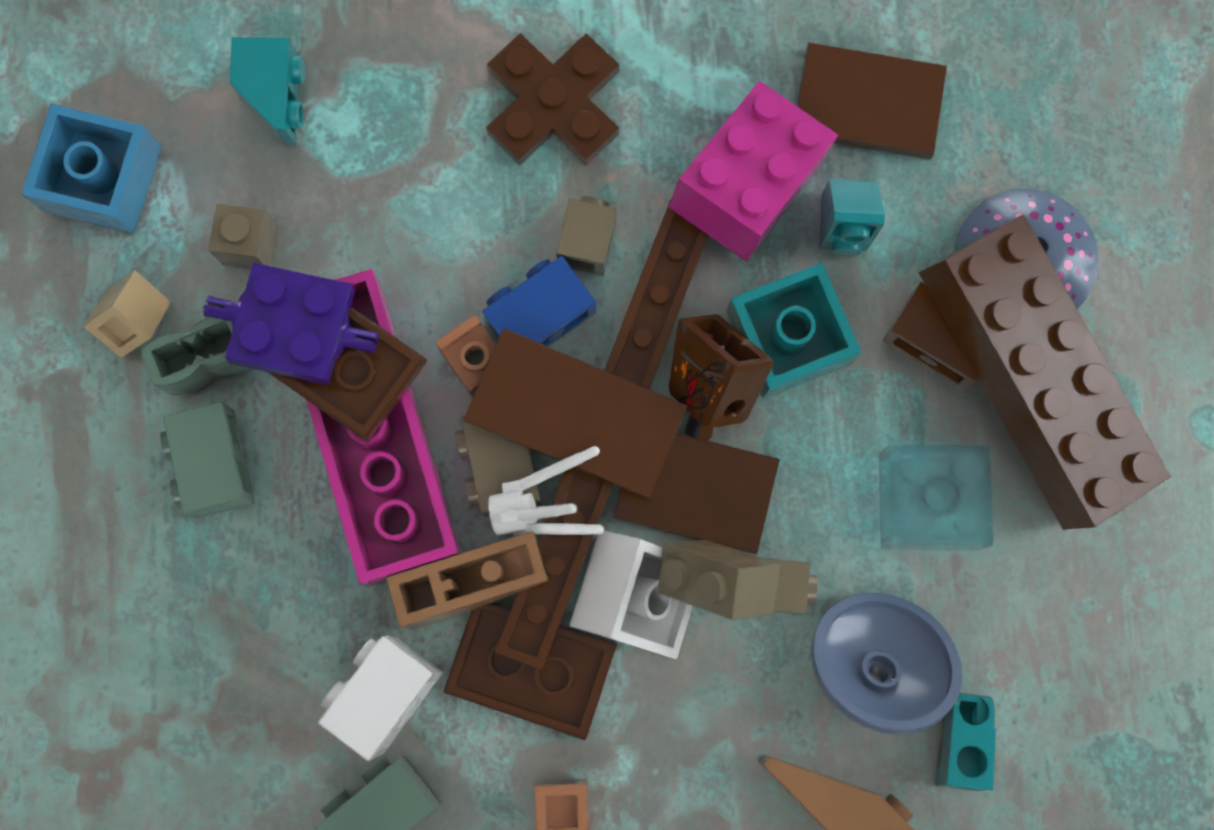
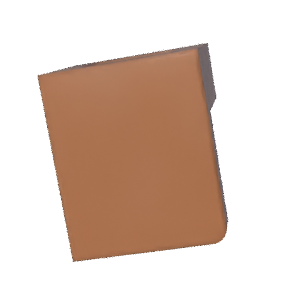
(562, 806)

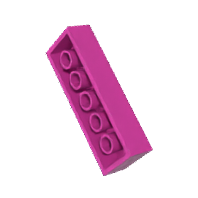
(390, 486)

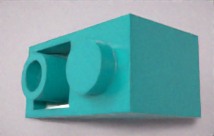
(266, 81)
(850, 216)

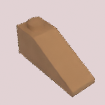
(466, 581)
(836, 802)

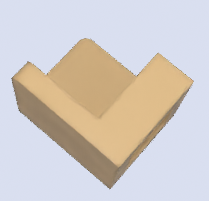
(127, 314)

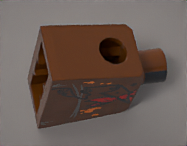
(715, 373)

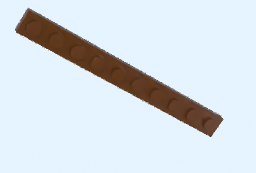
(634, 357)

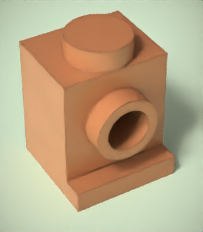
(459, 344)

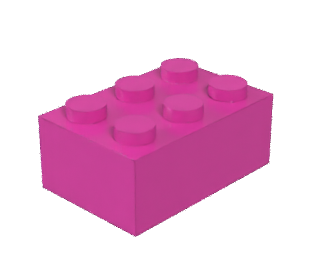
(752, 170)

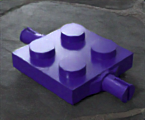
(290, 324)

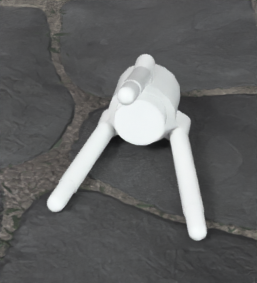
(518, 513)

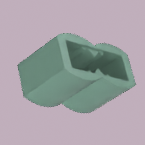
(190, 360)

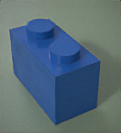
(543, 305)

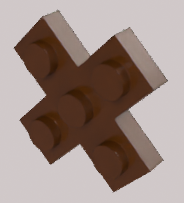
(553, 99)

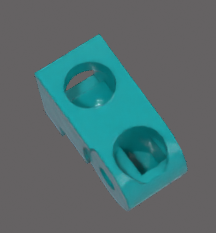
(968, 744)

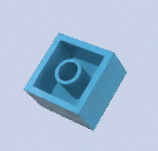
(92, 168)

